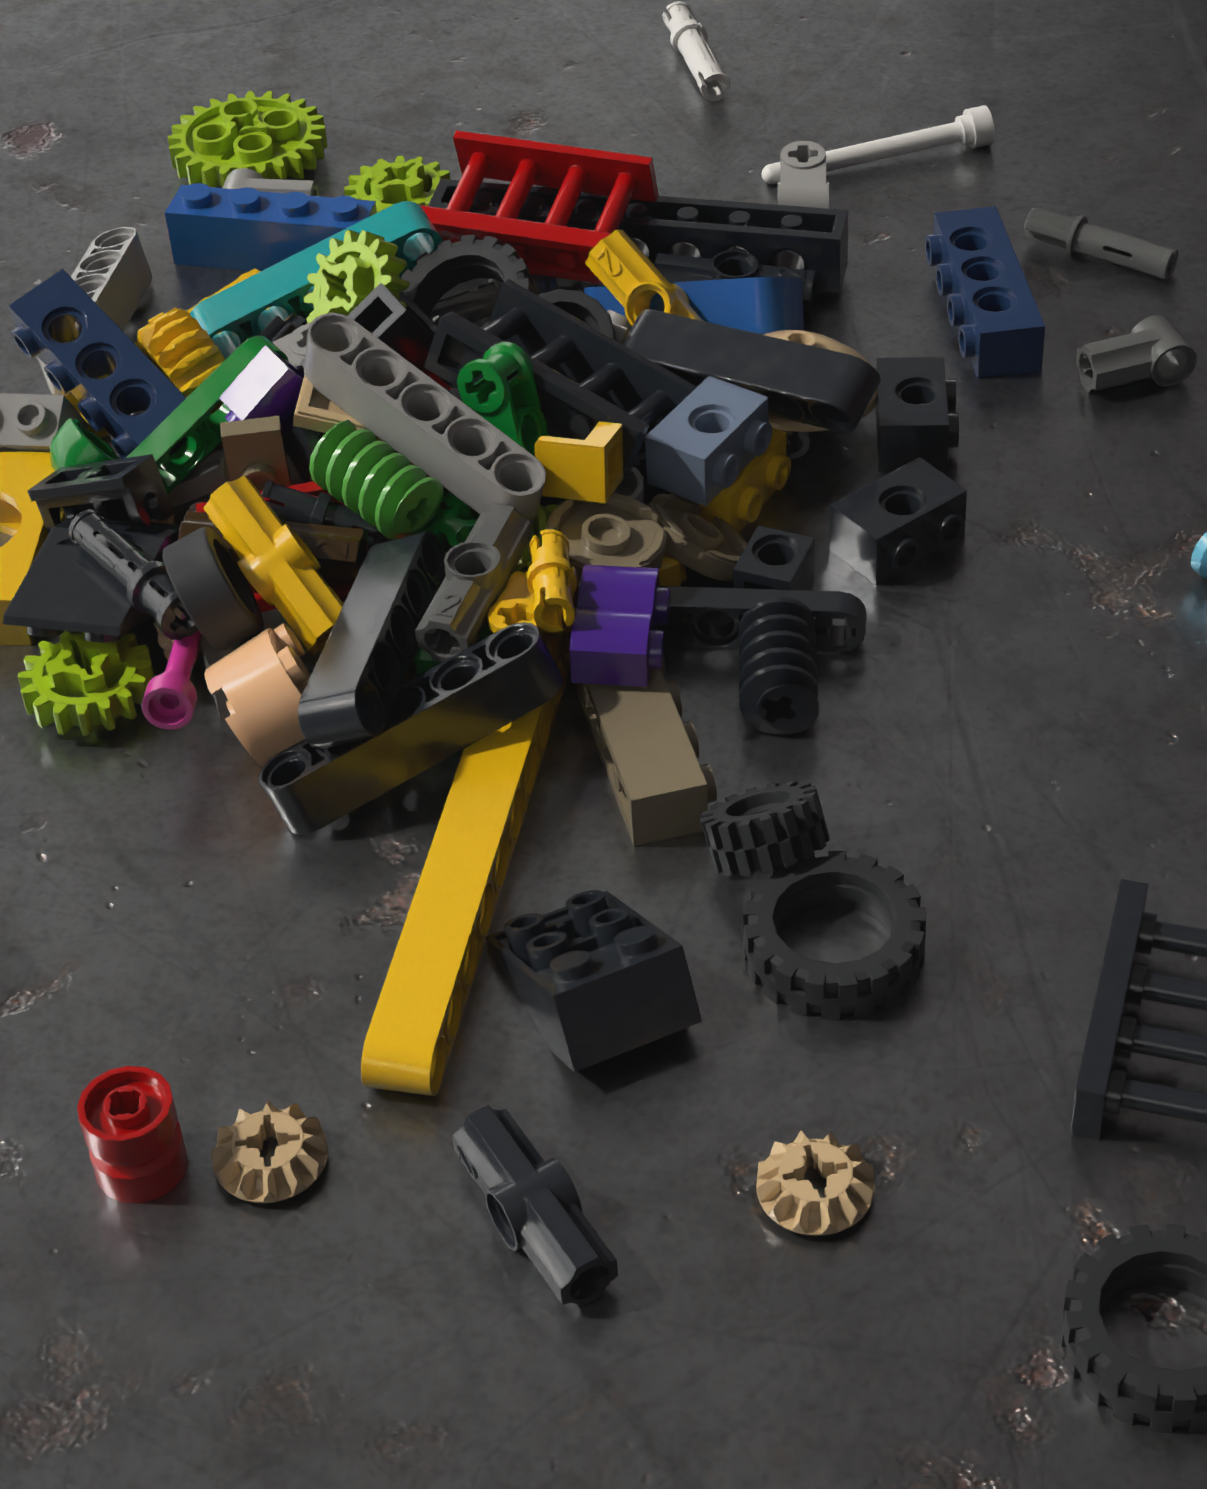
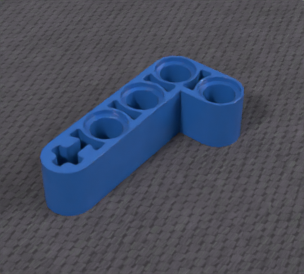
(741, 303)

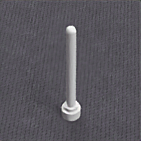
(971, 129)

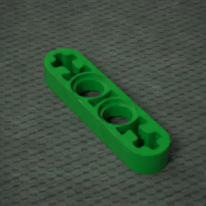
(194, 420)

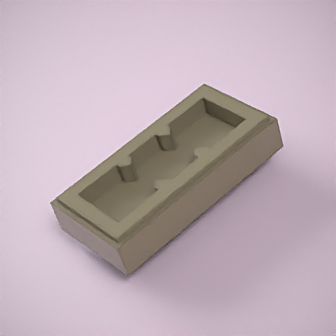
(256, 451)

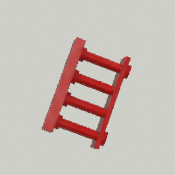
(548, 246)

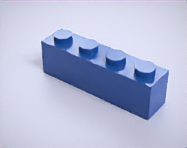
(253, 227)

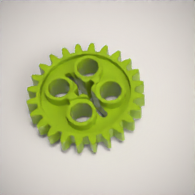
(248, 133)

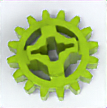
(396, 182)
(353, 273)
(85, 682)

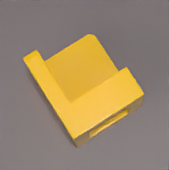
(583, 468)

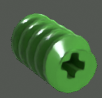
(375, 480)

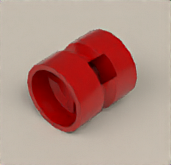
(133, 1134)

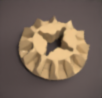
(297, 1158)
(795, 1203)

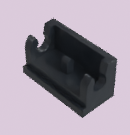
(114, 488)

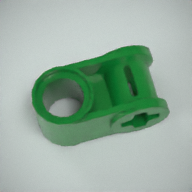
(505, 403)

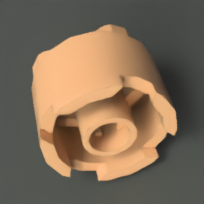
(263, 691)

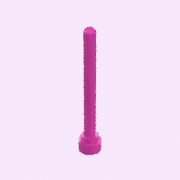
(171, 695)

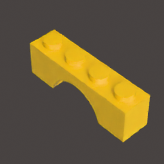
(24, 522)

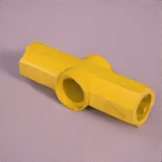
(634, 278)
(275, 561)

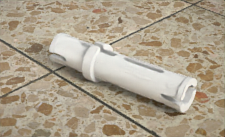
(692, 42)

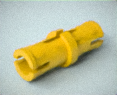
(551, 580)

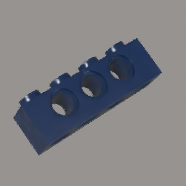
(986, 292)
(63, 312)

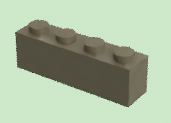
(649, 756)

